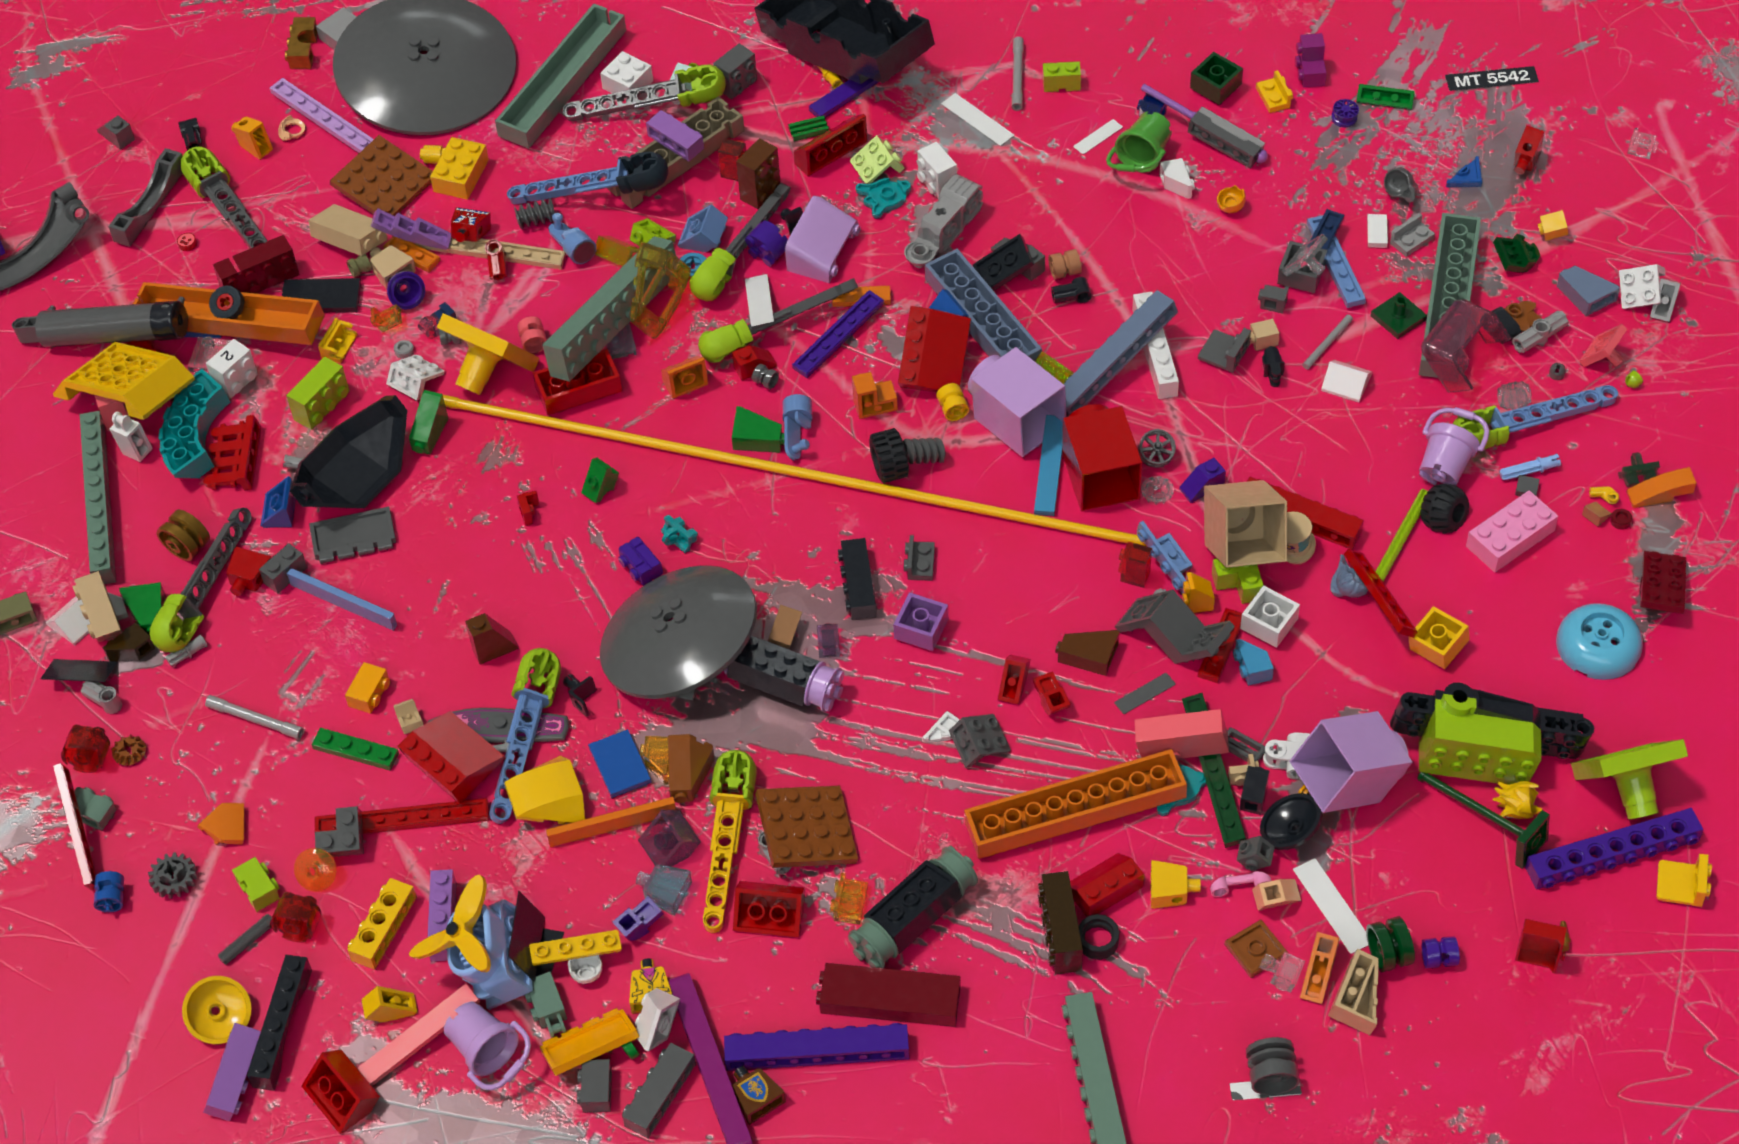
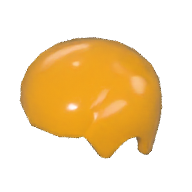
(1231, 199)

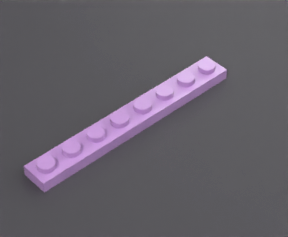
(320, 115)

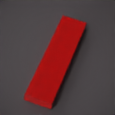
(1213, 666)

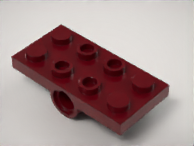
(1663, 582)

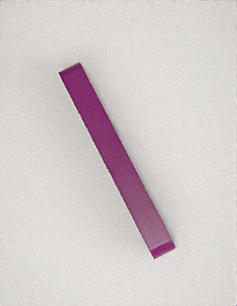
(709, 1061)

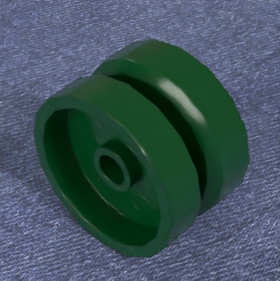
(1390, 943)

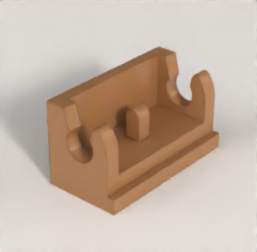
(784, 626)

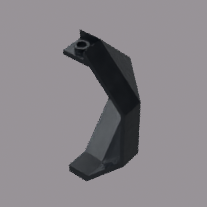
(354, 458)

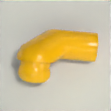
(1606, 493)

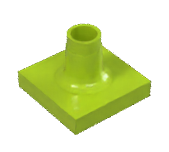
(1632, 773)

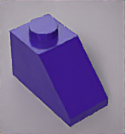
(1203, 475)

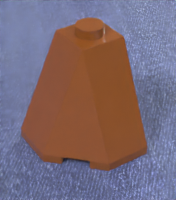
(687, 766)

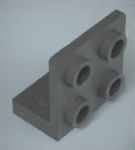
(1225, 350)
(978, 738)

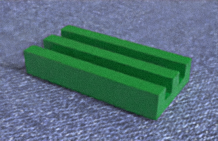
(808, 127)

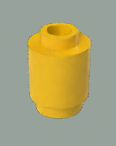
(431, 153)

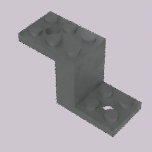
(1175, 627)

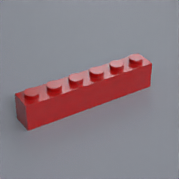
(1326, 521)

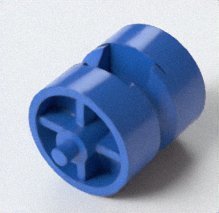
(108, 891)

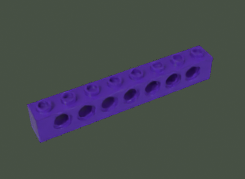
(1622, 840)

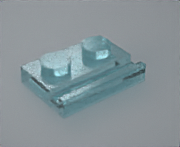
(622, 343)

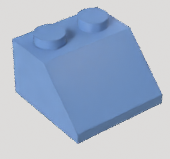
(703, 230)

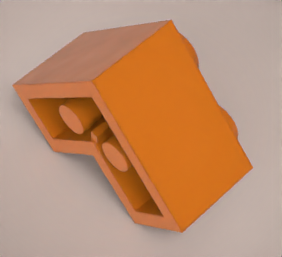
(873, 398)

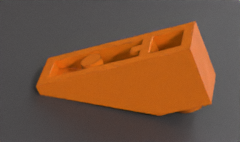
(1319, 967)

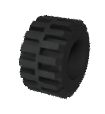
(889, 455)

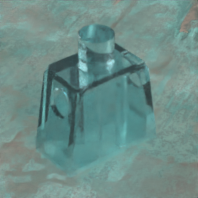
(665, 886)

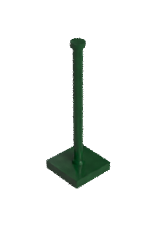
(1528, 840)

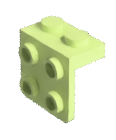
(875, 159)

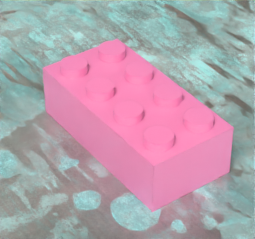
(1511, 531)

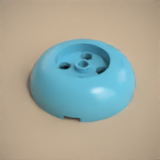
(1593, 651)

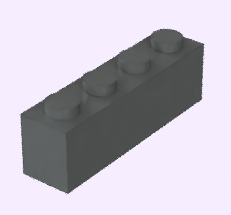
(658, 1090)

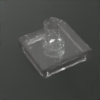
(1306, 257)
(204, 351)

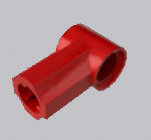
(496, 260)

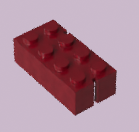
(259, 267)

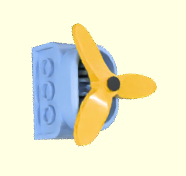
(479, 946)

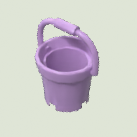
(1449, 447)
(486, 1043)

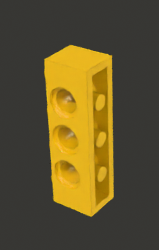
(371, 953)

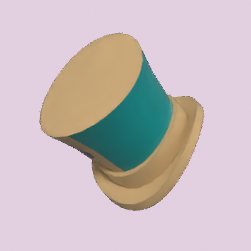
(1300, 539)

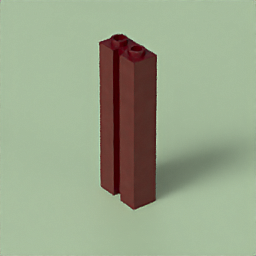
(889, 994)

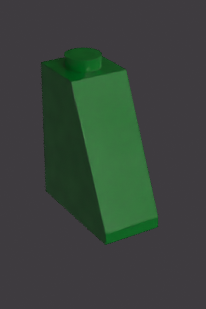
(428, 422)
(756, 432)
(144, 602)

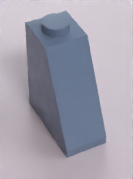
(1587, 290)

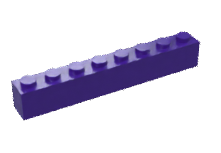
(816, 1047)

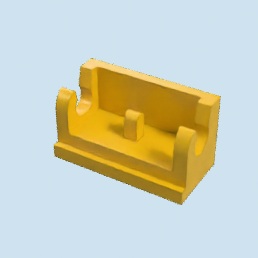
(337, 340)

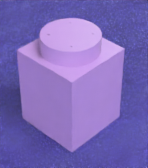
(1014, 397)
(1351, 761)

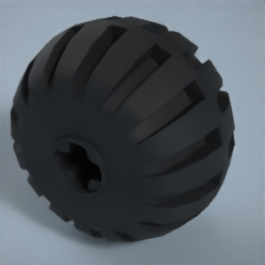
(1444, 508)

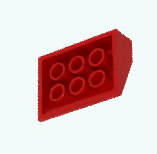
(933, 349)
(451, 754)

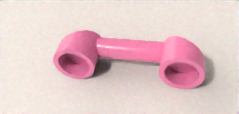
(1220, 886)

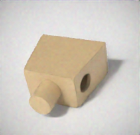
(389, 262)

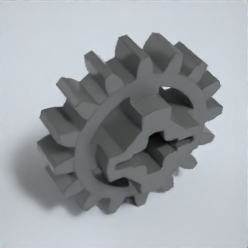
(161, 876)

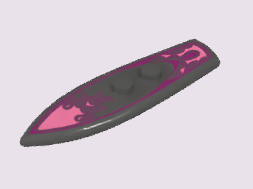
(495, 723)

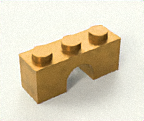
(302, 34)

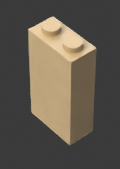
(346, 230)

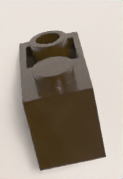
(129, 645)

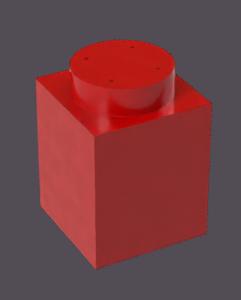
(1101, 456)

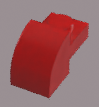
(1051, 694)

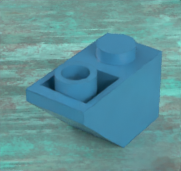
(1254, 662)

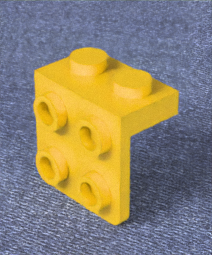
(1684, 881)

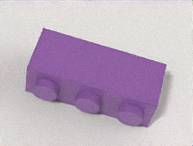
(675, 135)

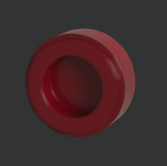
(1621, 519)

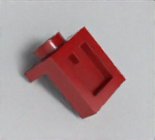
(526, 503)

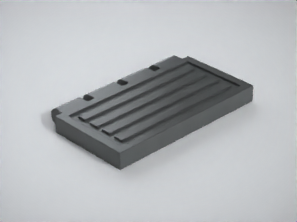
(352, 533)

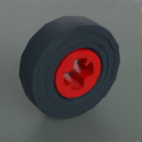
(230, 294)

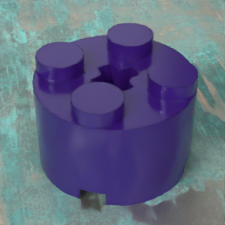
(766, 242)

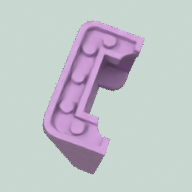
(819, 239)

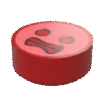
(186, 242)

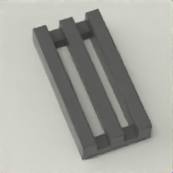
(1241, 749)

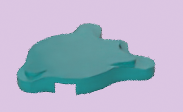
(884, 195)
(1195, 781)

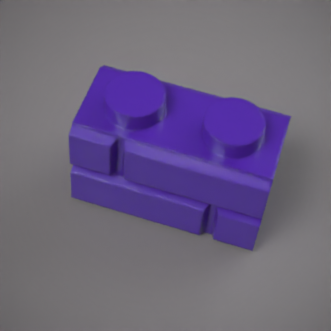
(640, 561)

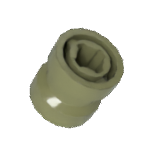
(359, 265)

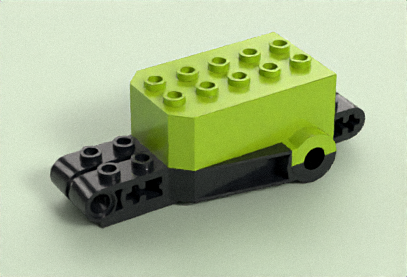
(1487, 734)

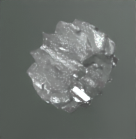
(1514, 395)

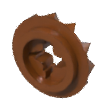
(123, 757)

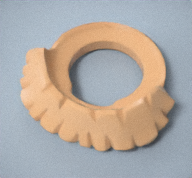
(289, 120)

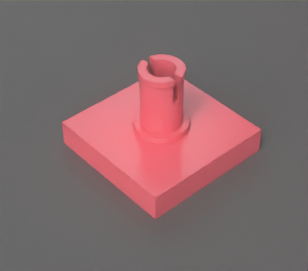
(1603, 346)

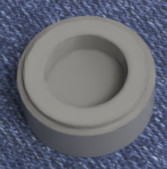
(403, 349)

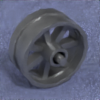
(1157, 448)

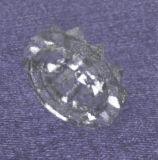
(1156, 483)

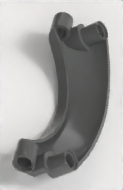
(51, 239)

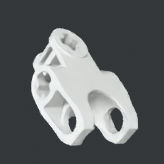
(1283, 753)

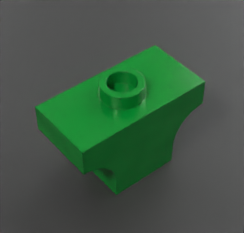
(599, 480)

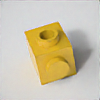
(1553, 225)

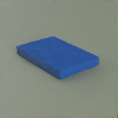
(619, 763)

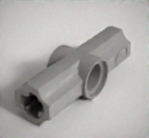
(1540, 331)

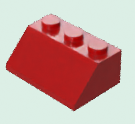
(1106, 884)
(768, 908)
(340, 1090)

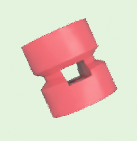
(531, 334)

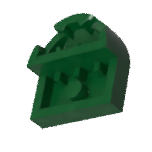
(1516, 253)

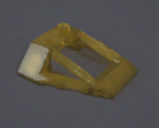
(667, 263)

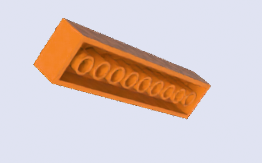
(1075, 803)

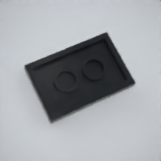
(1005, 262)

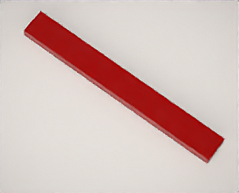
(415, 816)

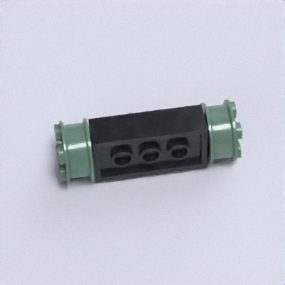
(912, 907)

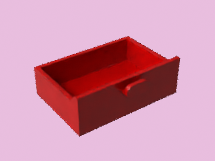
(1541, 944)

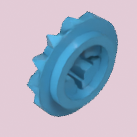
(693, 257)

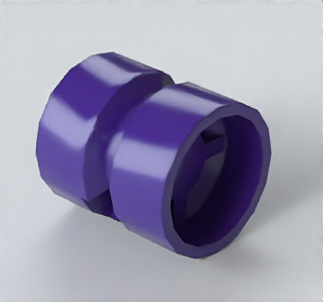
(1440, 952)

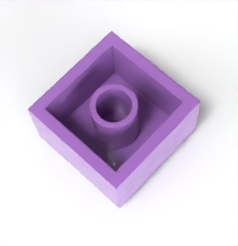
(921, 621)

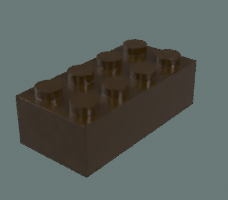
(1060, 923)

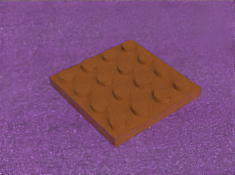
(382, 178)
(806, 826)

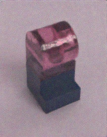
(429, 324)

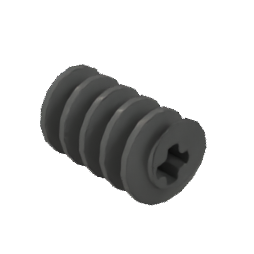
(534, 213)
(925, 450)

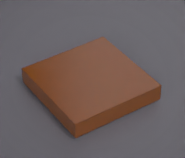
(1252, 945)

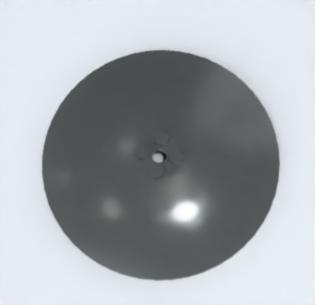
(431, 93)

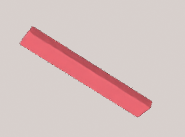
(415, 1037)

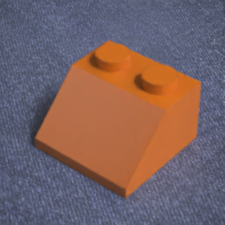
(685, 376)

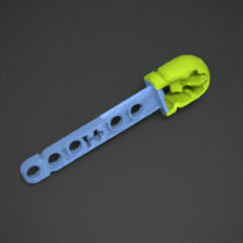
(1504, 423)
(528, 702)

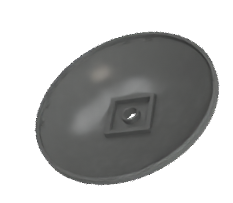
(708, 631)

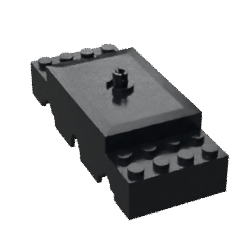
(852, 35)

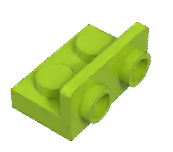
(647, 229)

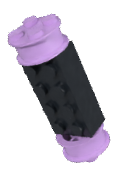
(786, 674)

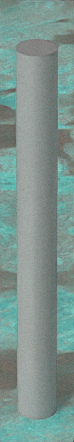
(1327, 342)

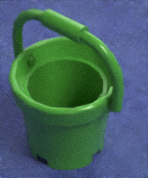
(1142, 144)

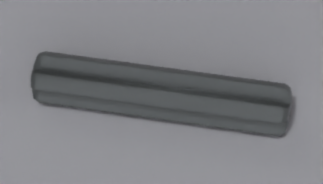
(245, 939)

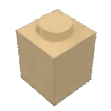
(1264, 334)

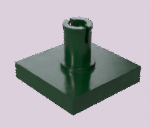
(1398, 315)

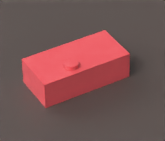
(1184, 733)

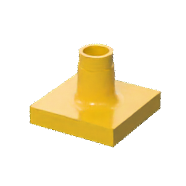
(483, 353)

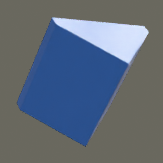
(279, 505)

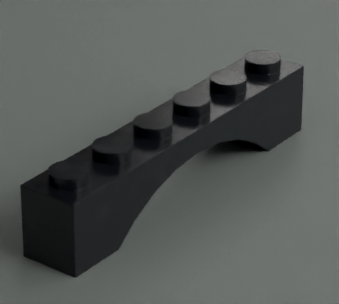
(269, 1050)

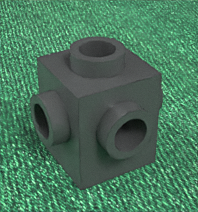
(1255, 853)

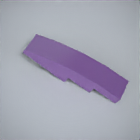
(410, 230)

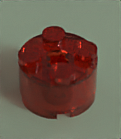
(85, 748)
(296, 917)

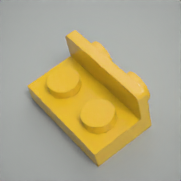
(1275, 93)

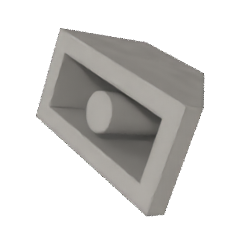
(1669, 292)

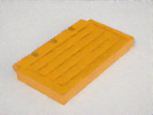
(588, 1042)

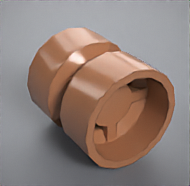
(1064, 264)

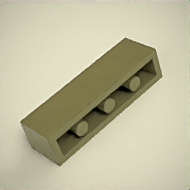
(16, 612)

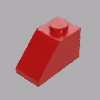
(747, 359)
(1013, 678)

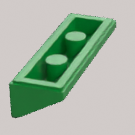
(1385, 96)

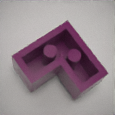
(1311, 60)

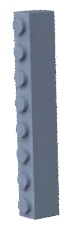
(1118, 350)

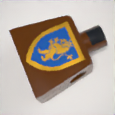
(756, 1093)

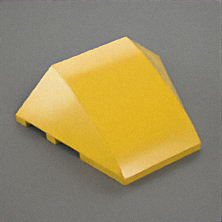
(547, 793)

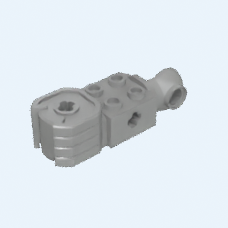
(955, 208)

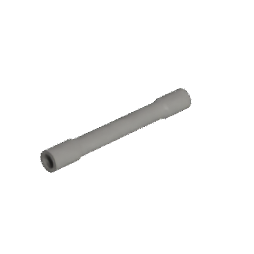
(1017, 96)
(284, 727)

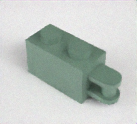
(547, 1004)

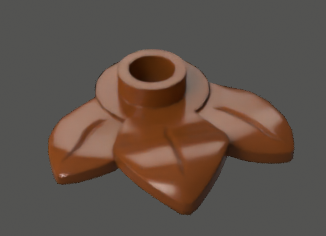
(1523, 314)

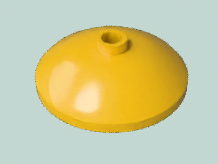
(217, 992)

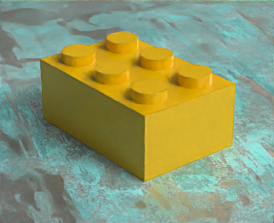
(459, 168)

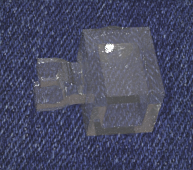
(1285, 971)

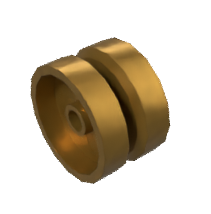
(183, 535)

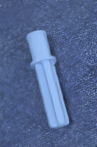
(1539, 464)

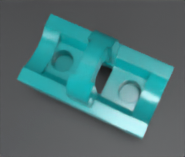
(675, 526)

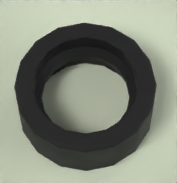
(1106, 923)

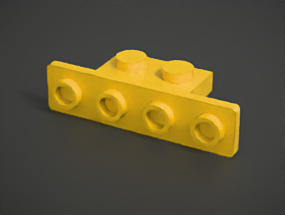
(575, 947)

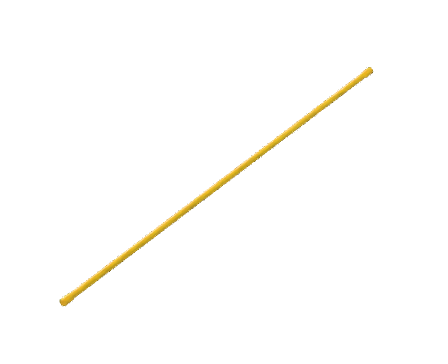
(456, 403)

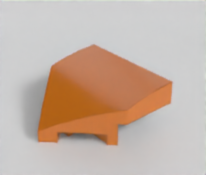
(225, 824)

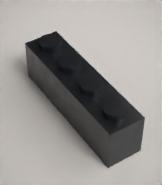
(858, 579)

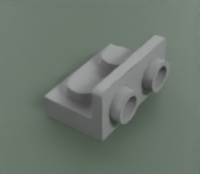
(1411, 235)

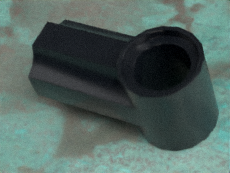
(190, 132)
(1076, 290)

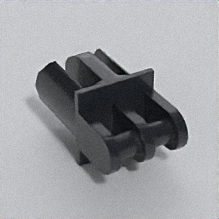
(1273, 365)

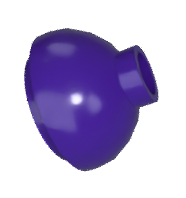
(414, 290)

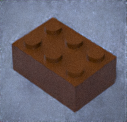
(758, 173)

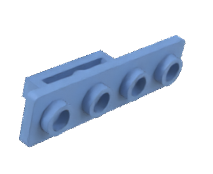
(1168, 554)

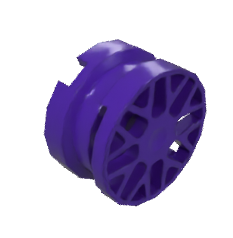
(1343, 114)

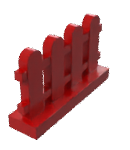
(244, 451)

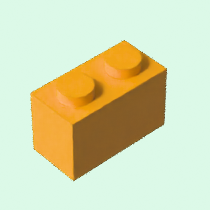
(367, 688)

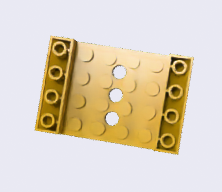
(131, 376)

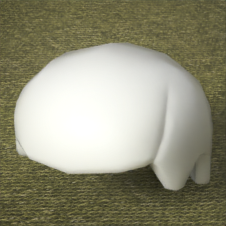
(585, 969)

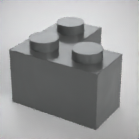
(348, 836)

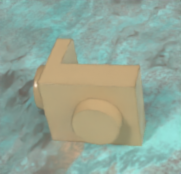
(408, 716)
(1238, 773)

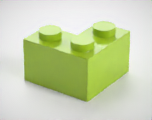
(1245, 578)

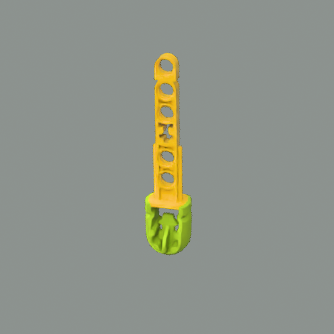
(727, 806)

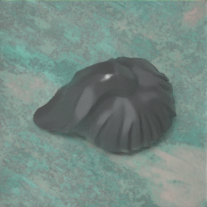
(1400, 184)

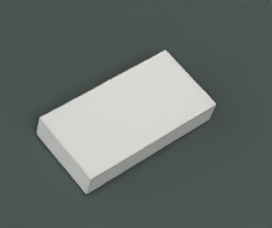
(1377, 230)

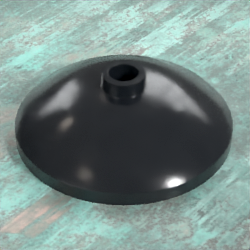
(1291, 821)

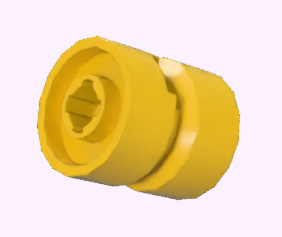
(952, 402)

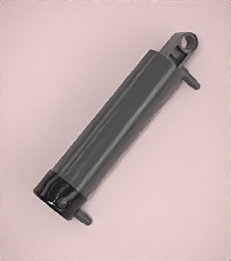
(105, 324)

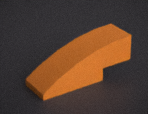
(1662, 488)

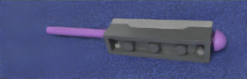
(1218, 132)

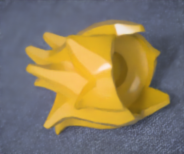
(1518, 799)

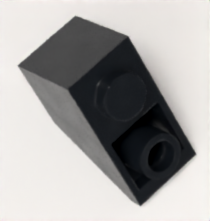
(1254, 790)

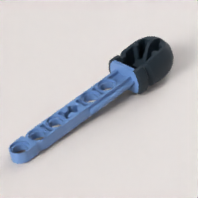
(648, 171)

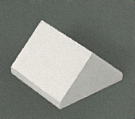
(1345, 380)
(70, 622)

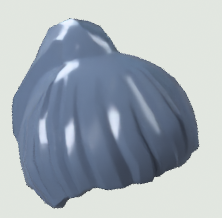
(1346, 581)

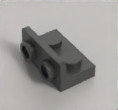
(920, 559)

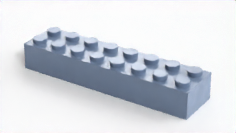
(991, 320)

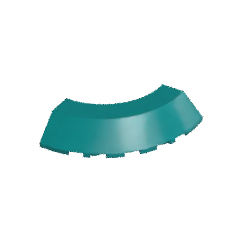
(187, 425)

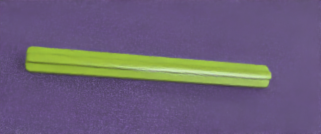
(1401, 536)

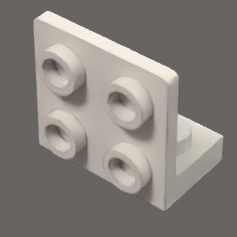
(1641, 286)
(410, 374)

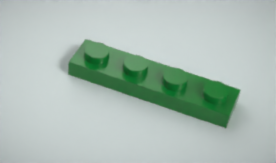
(355, 749)

